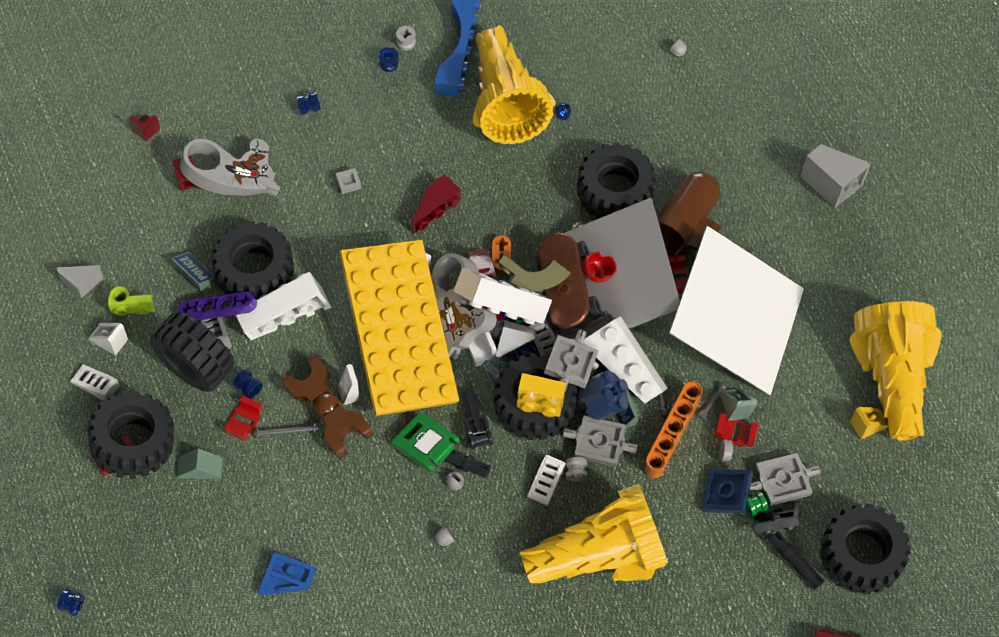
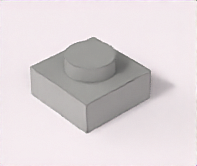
(348, 181)

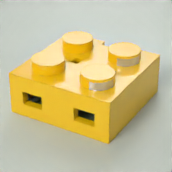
(541, 395)

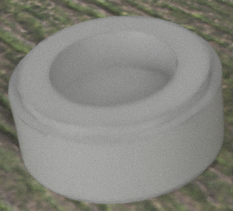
(725, 450)

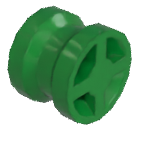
(756, 504)

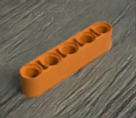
(670, 438)

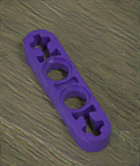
(237, 300)

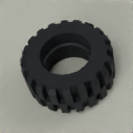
(614, 160)
(250, 239)
(192, 351)
(529, 423)
(131, 459)
(877, 525)

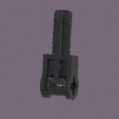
(475, 424)

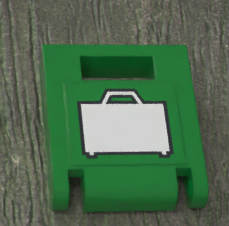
(427, 444)

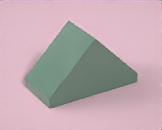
(737, 404)
(200, 465)

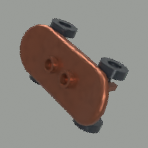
(570, 298)

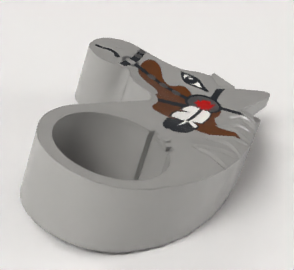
(231, 175)
(458, 321)

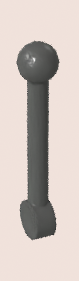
(663, 409)
(703, 413)

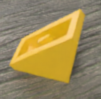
(868, 421)

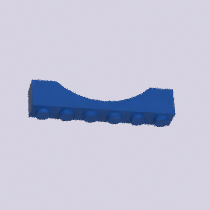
(450, 73)

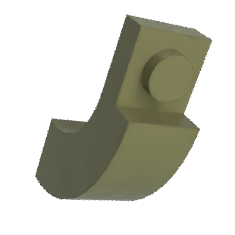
(541, 280)

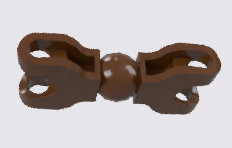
(327, 406)

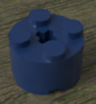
(604, 395)

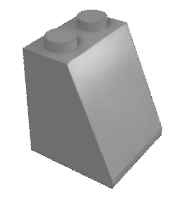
(833, 173)

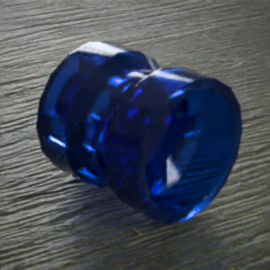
(306, 103)
(245, 382)

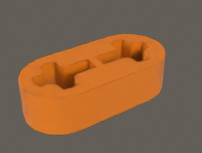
(496, 254)

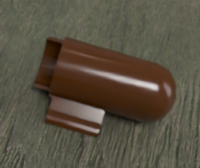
(685, 214)

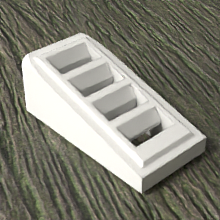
(111, 383)
(348, 386)
(555, 464)

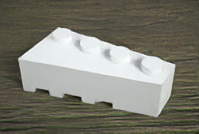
(502, 297)
(284, 306)
(626, 359)

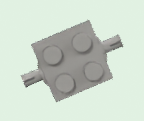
(571, 360)
(600, 441)
(784, 479)

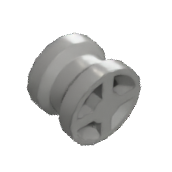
(409, 41)
(576, 469)

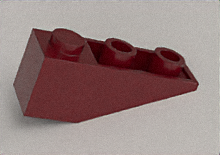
(438, 198)

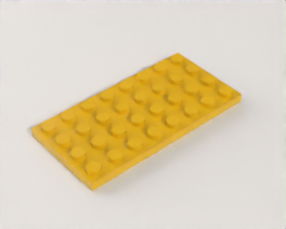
(398, 327)

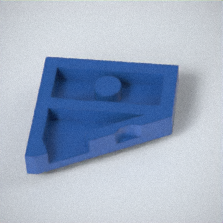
(286, 576)

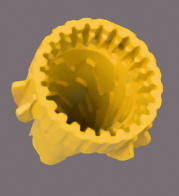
(511, 102)
(898, 345)
(615, 538)

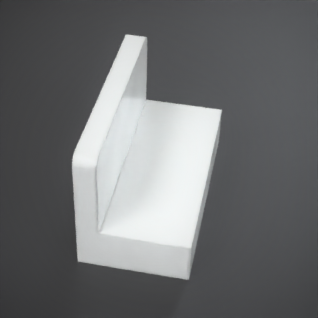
(482, 348)

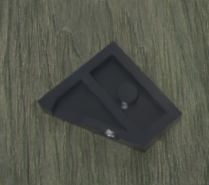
(778, 519)

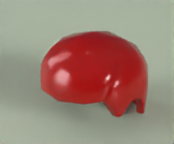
(599, 267)

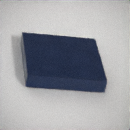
(727, 491)

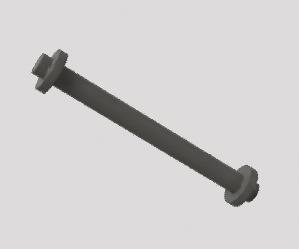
(606, 315)
(314, 427)

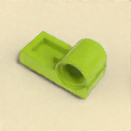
(131, 304)

